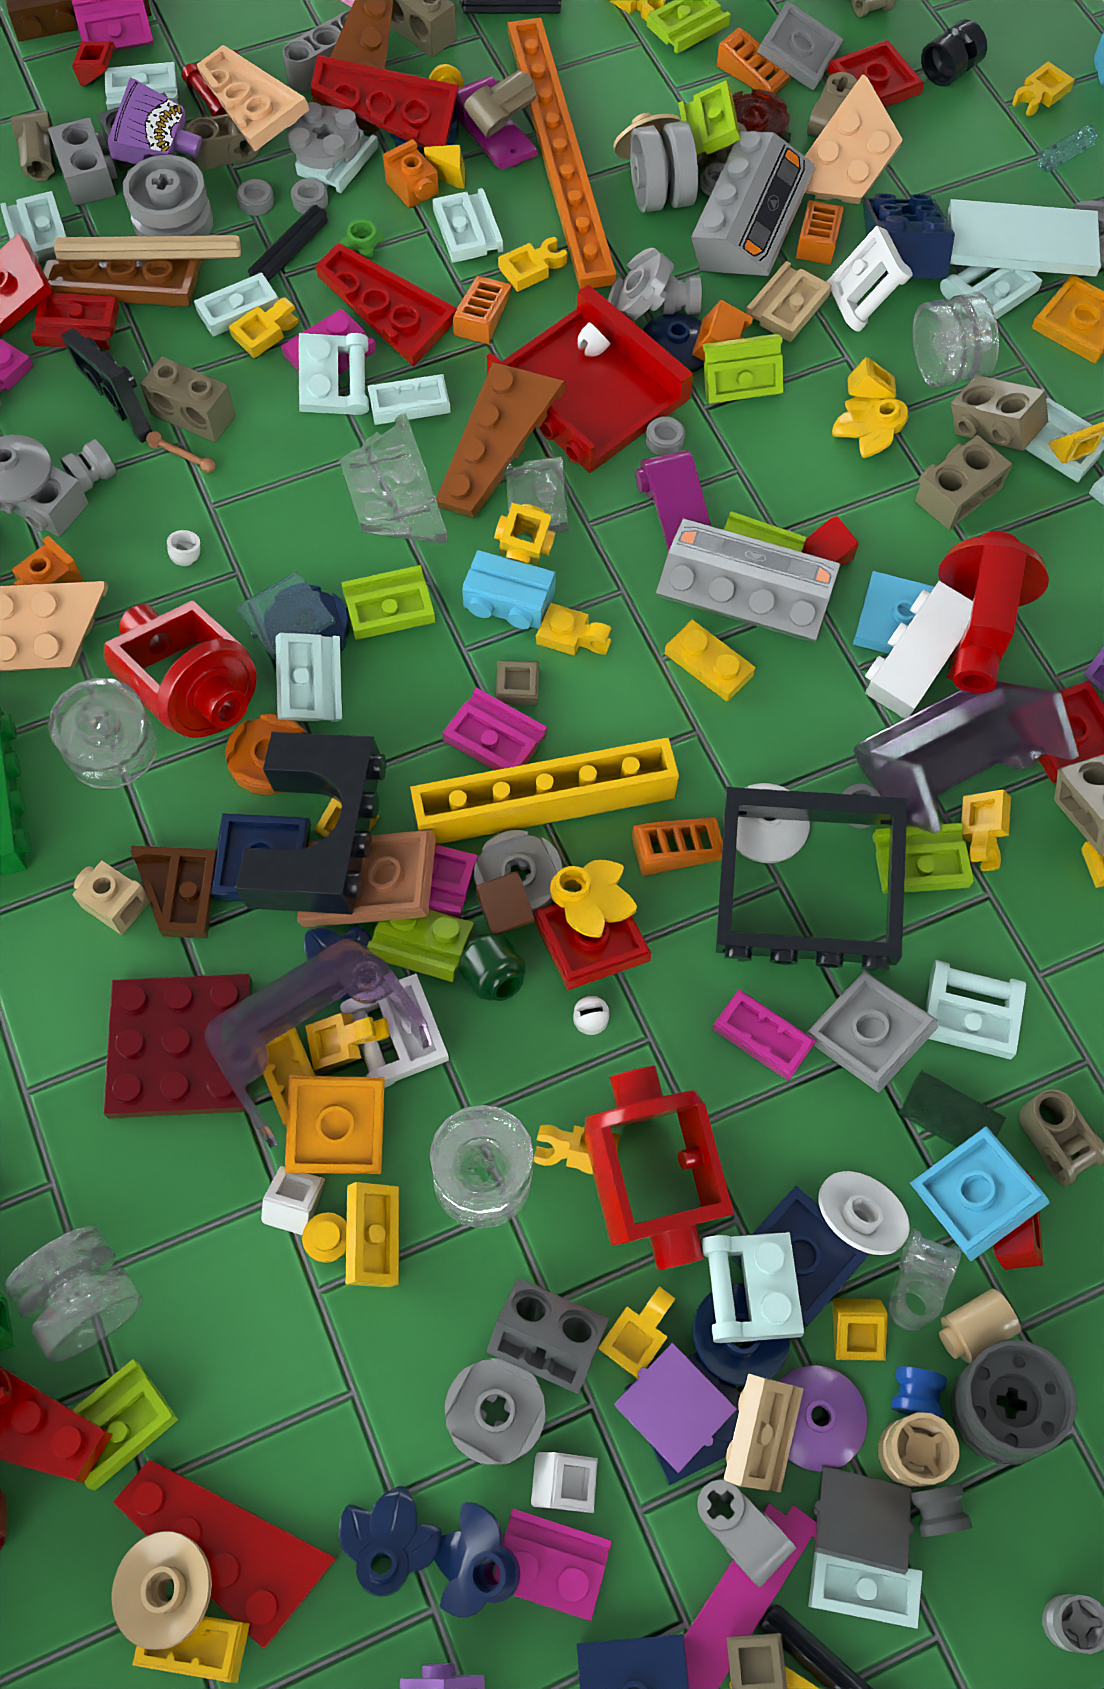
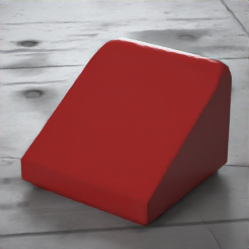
(92, 60)
(832, 542)

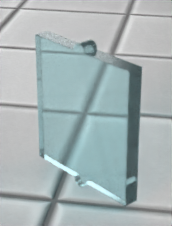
(284, 608)

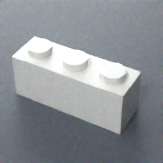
(919, 649)

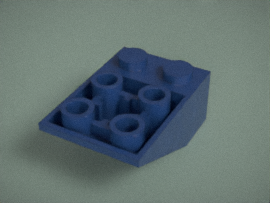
(916, 229)

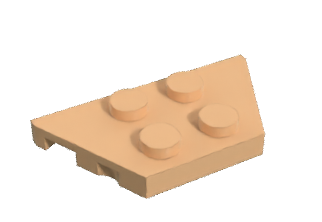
(853, 147)
(46, 623)

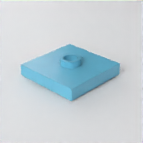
(884, 608)
(979, 1193)

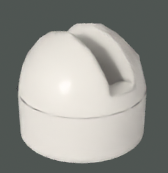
(592, 341)
(183, 547)
(592, 1022)

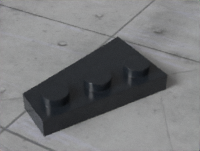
(108, 379)

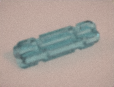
(1067, 148)

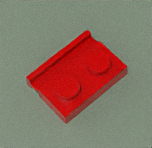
(88, 314)

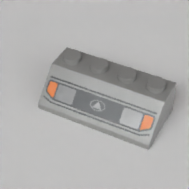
(751, 206)
(748, 580)

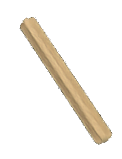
(147, 247)

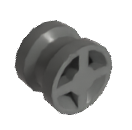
(941, 1510)

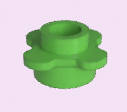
(362, 237)

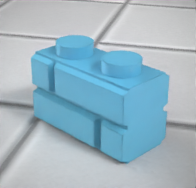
(508, 590)

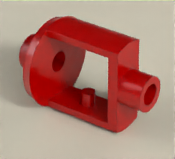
(998, 578)
(203, 688)
(641, 1099)

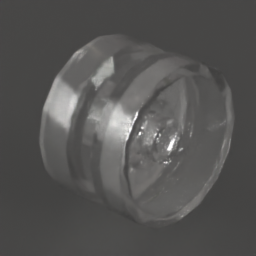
(955, 339)
(103, 733)

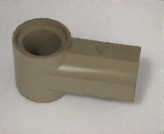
(494, 106)
(34, 144)

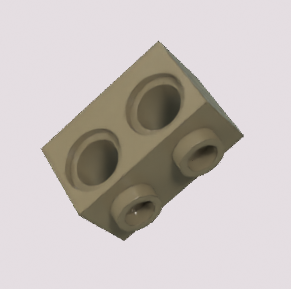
(425, 23)
(188, 399)
(1000, 412)
(962, 481)
(1081, 798)

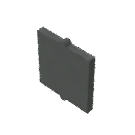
(863, 1520)

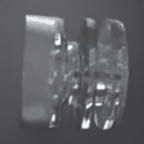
(489, 1140)
(73, 1293)

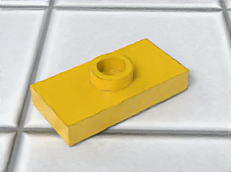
(285, 1059)
(209, 1652)

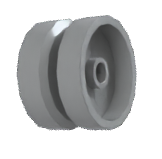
(664, 166)
(167, 197)

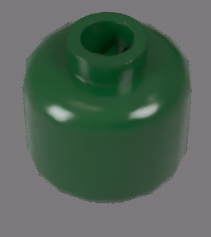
(492, 967)

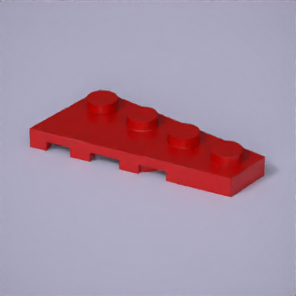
(388, 99)
(392, 306)
(48, 1434)
(255, 1567)

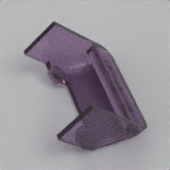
(961, 740)
(241, 1032)

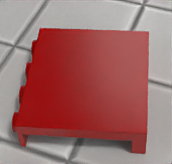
(608, 394)

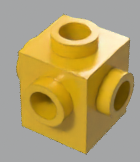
(528, 521)

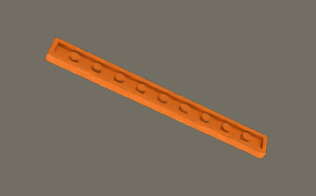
(562, 157)

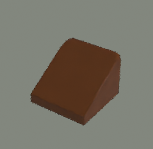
(504, 903)

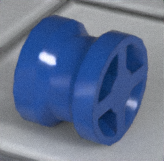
(918, 1391)

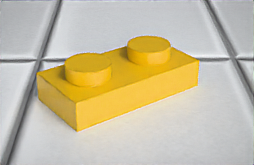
(709, 660)
(372, 1235)

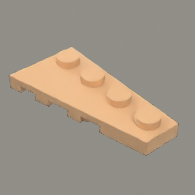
(251, 96)

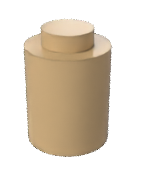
(978, 1325)

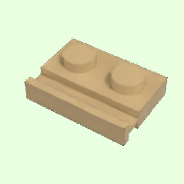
(788, 301)
(763, 1434)

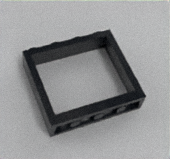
(815, 808)

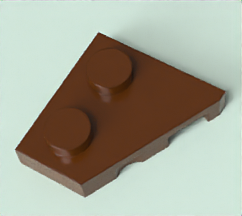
(178, 888)

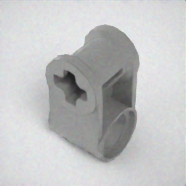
(748, 1535)

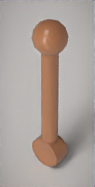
(155, 440)

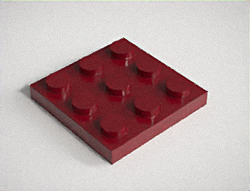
(160, 1050)

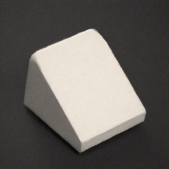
(291, 1200)
(564, 1482)

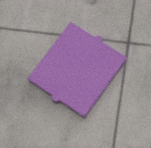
(675, 1407)

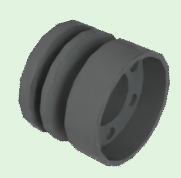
(1034, 1386)

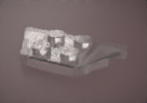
(392, 487)

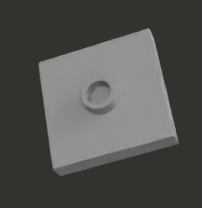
(800, 45)
(872, 1031)

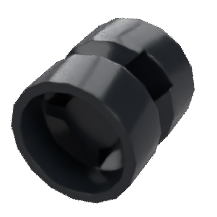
(954, 52)

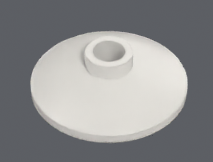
(770, 840)
(864, 1212)

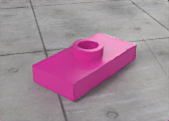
(763, 1035)

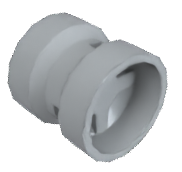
(682, 295)
(89, 465)
(1084, 1622)

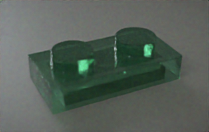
(947, 1111)

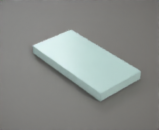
(1025, 237)

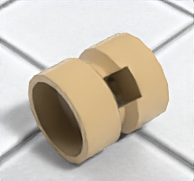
(918, 1450)

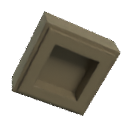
(517, 682)
(757, 1662)

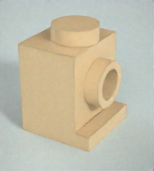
(116, 907)

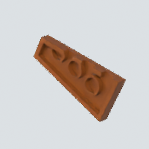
(364, 40)
(130, 281)
(500, 423)

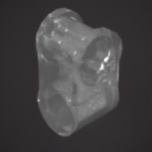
(926, 1271)

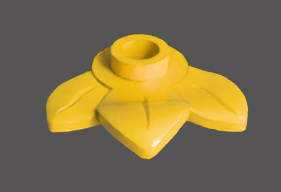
(872, 422)
(596, 898)

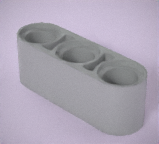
(302, 52)

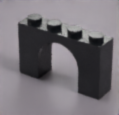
(329, 872)

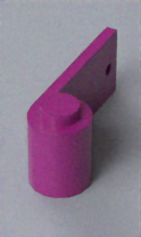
(504, 147)
(675, 490)

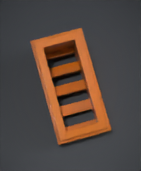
(740, 59)
(819, 232)
(477, 327)
(666, 861)

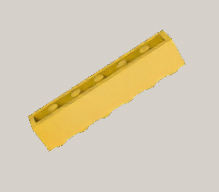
(546, 791)

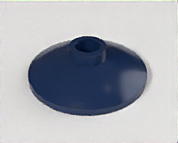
(677, 336)
(731, 1362)

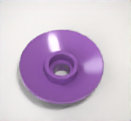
(847, 1422)

